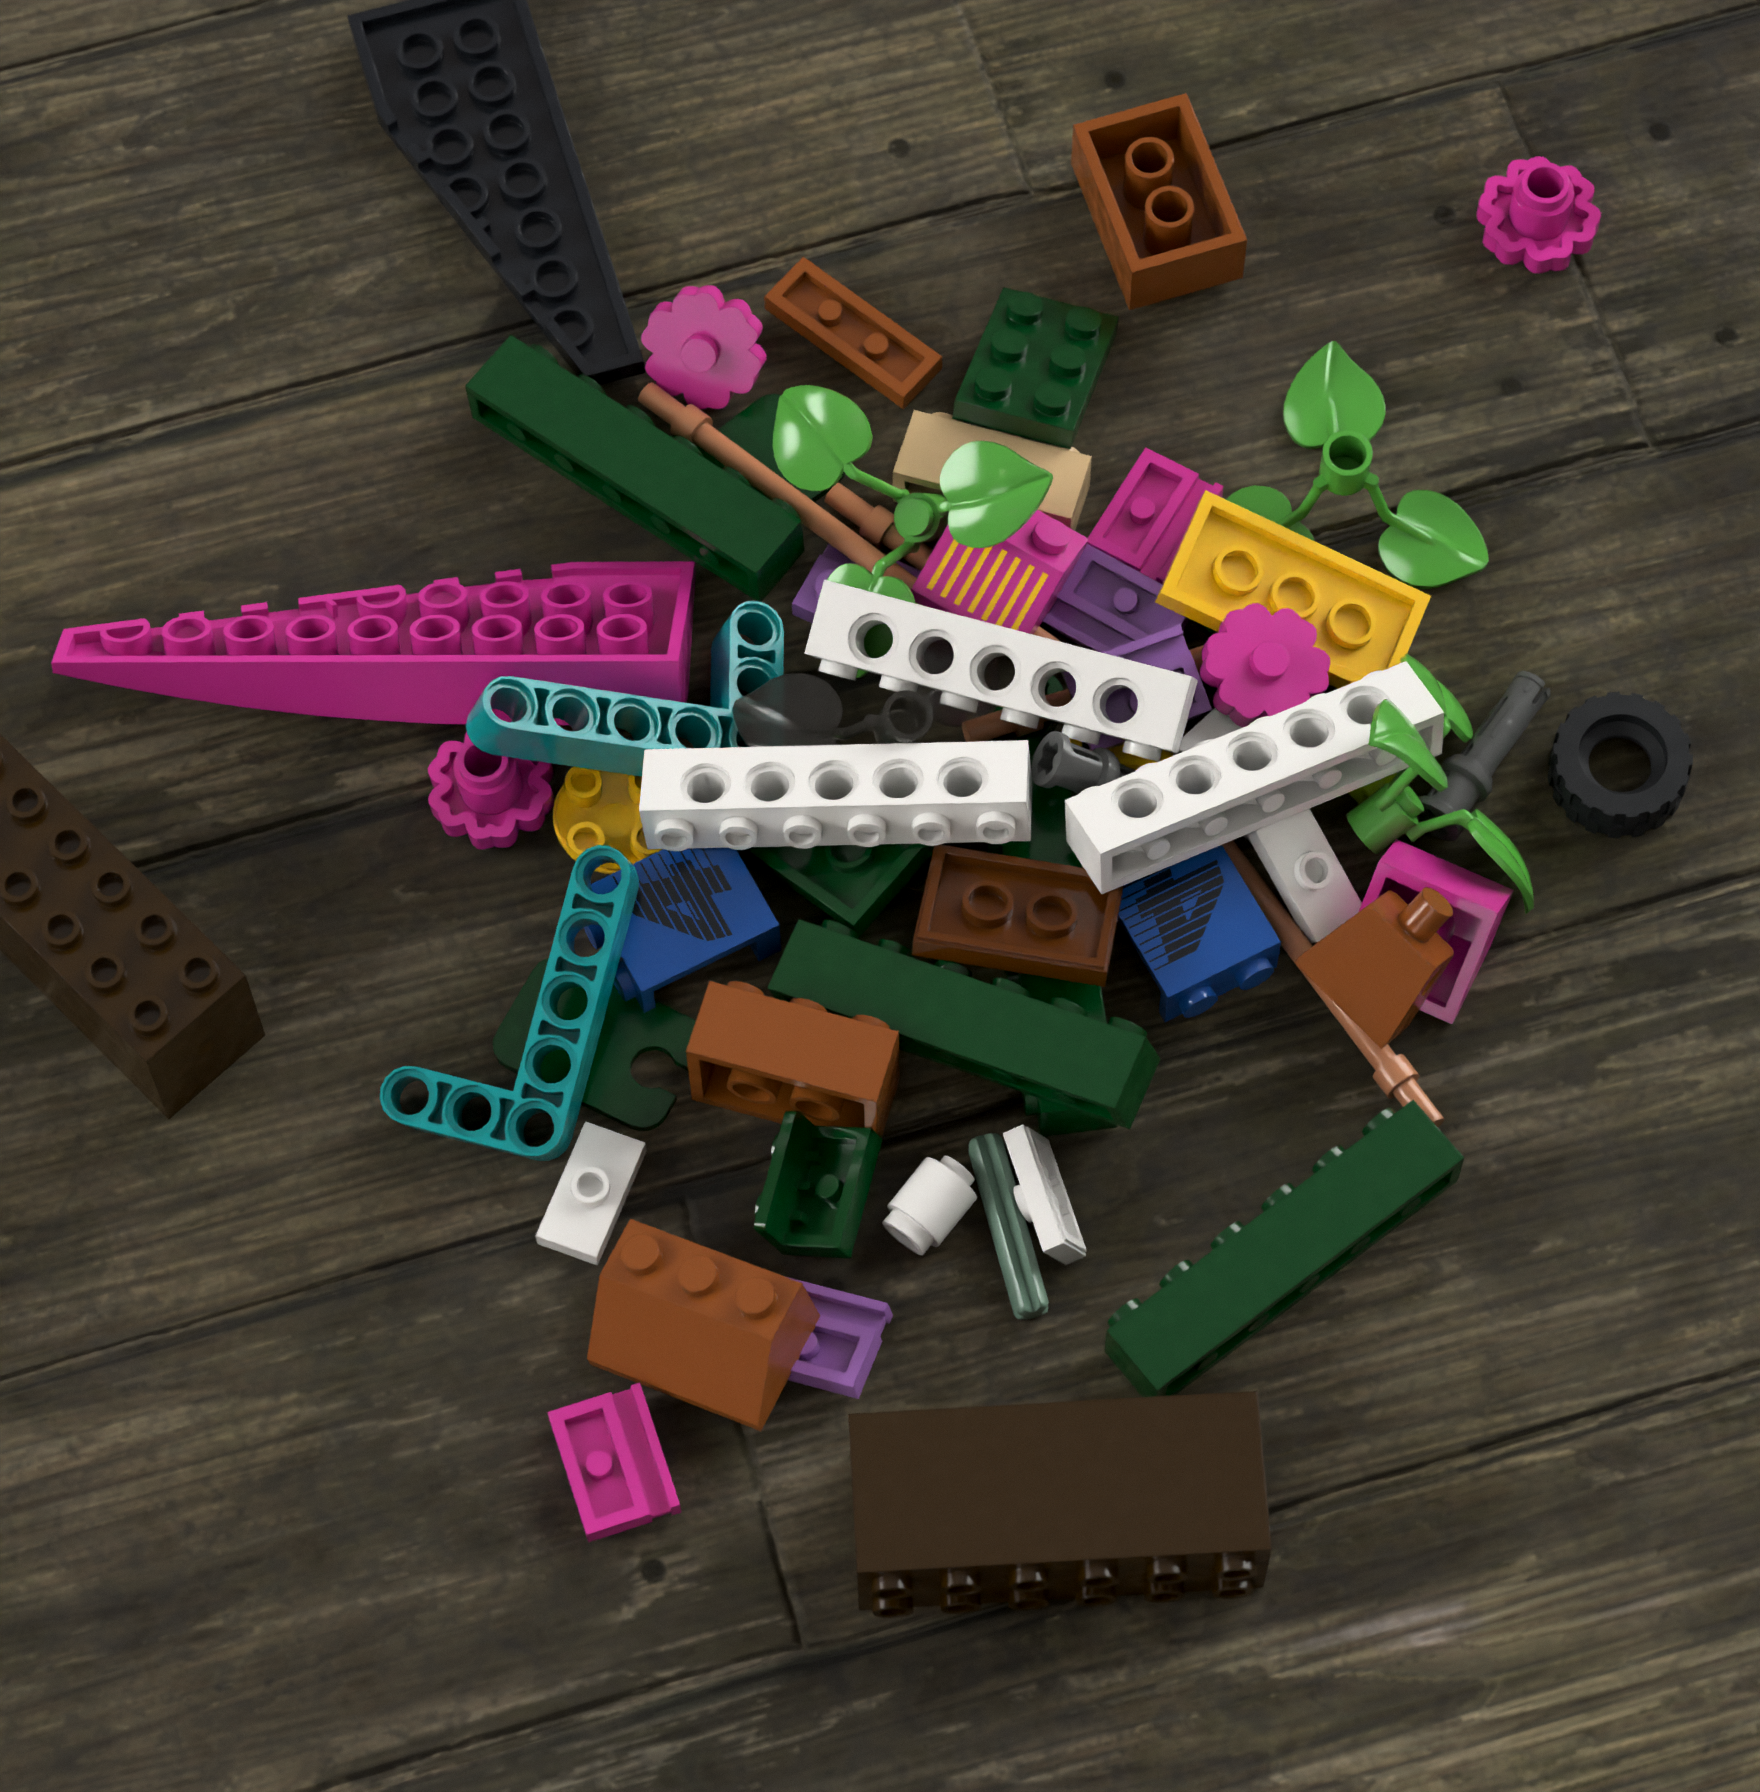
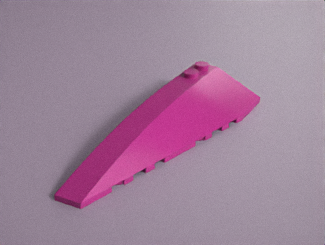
(412, 653)

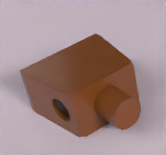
(1383, 961)

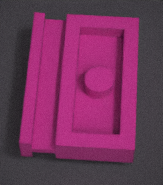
(1150, 514)
(614, 1462)

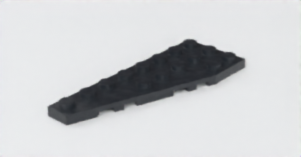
(485, 131)

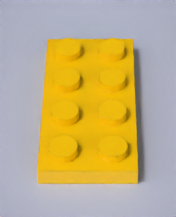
(1245, 559)

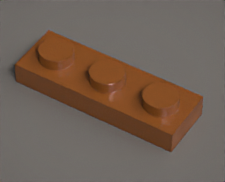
(853, 332)

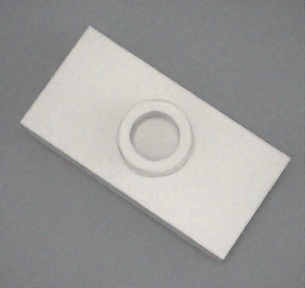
(1306, 874)
(591, 1193)
(1043, 1195)

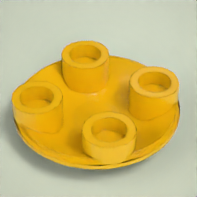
(600, 810)

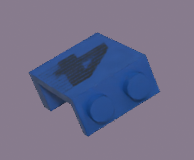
(686, 916)
(1198, 932)

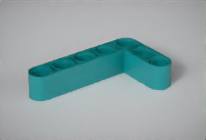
(649, 720)
(547, 1030)

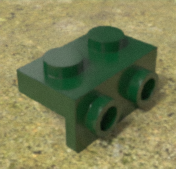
(816, 1187)

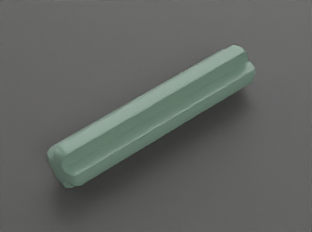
(1008, 1227)

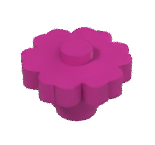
(1538, 215)
(704, 347)
(1263, 663)
(488, 794)

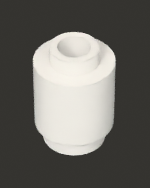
(930, 1204)

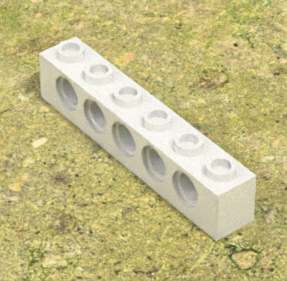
(848, 613)
(1244, 779)
(836, 795)

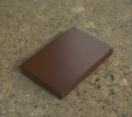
(1016, 916)

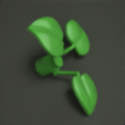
(1342, 410)
(984, 487)
(1395, 805)

